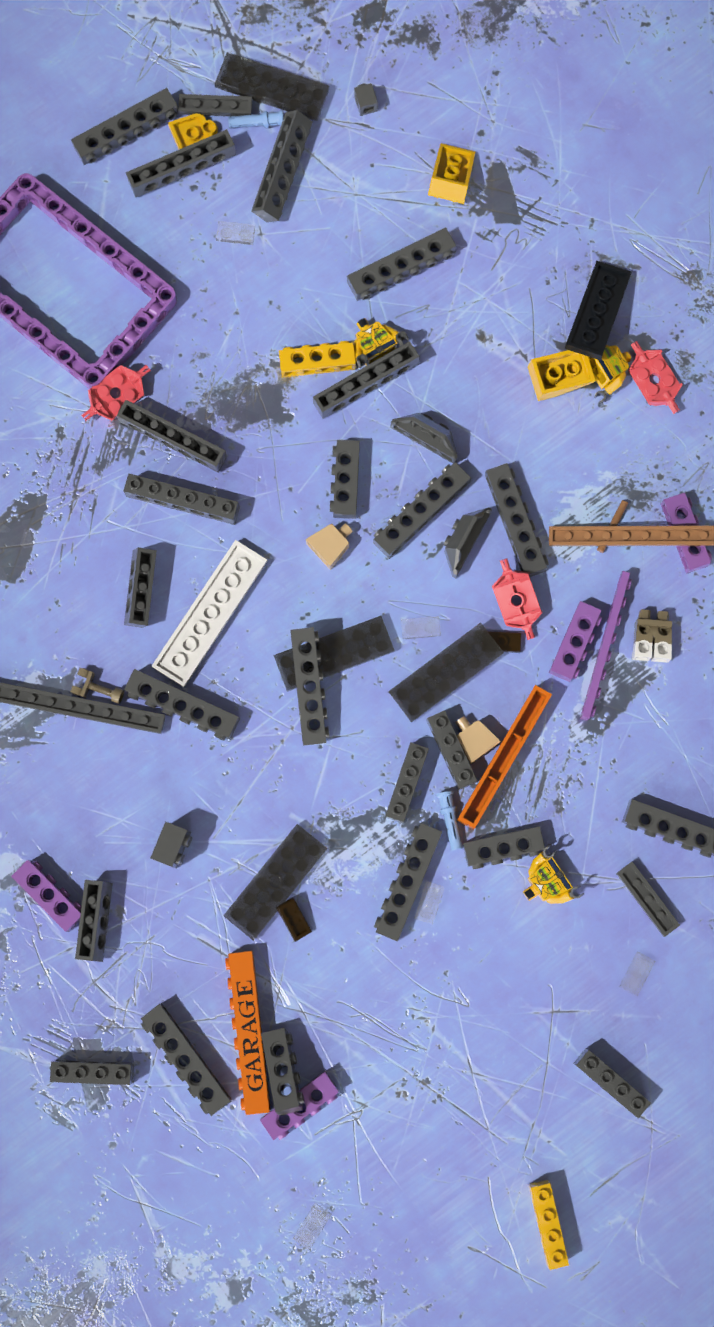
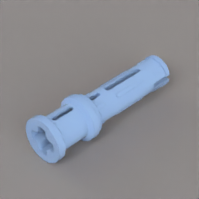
(265, 119)
(448, 810)

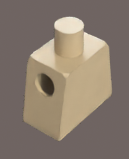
(330, 543)
(475, 739)

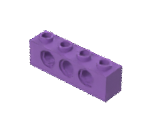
(670, 507)
(586, 613)
(24, 876)
(324, 1084)

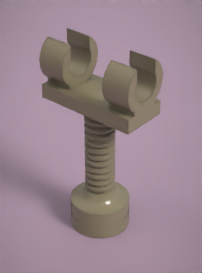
(116, 695)

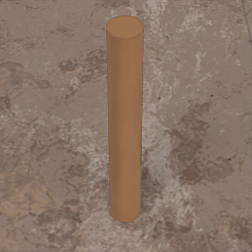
(615, 520)

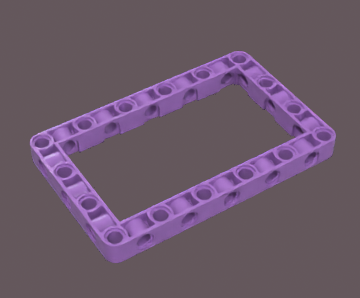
(14, 201)

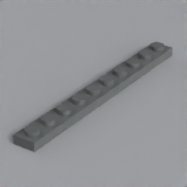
(81, 708)

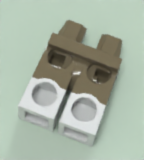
(652, 631)

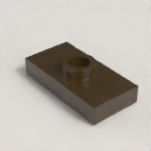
(507, 641)
(293, 919)

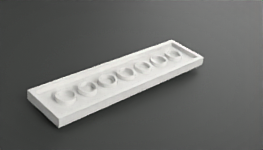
(209, 613)

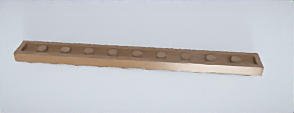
(631, 535)

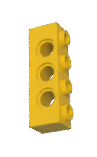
(325, 365)
(548, 1224)

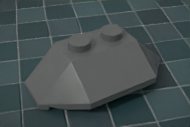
(427, 434)
(464, 537)

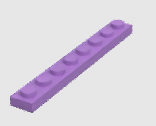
(604, 653)

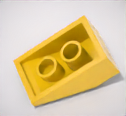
(451, 173)
(559, 373)

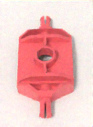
(649, 364)
(130, 387)
(517, 583)

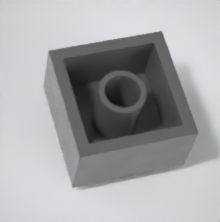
(171, 845)

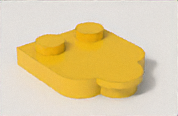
(191, 129)

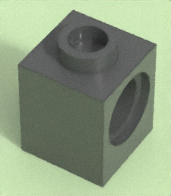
(365, 99)

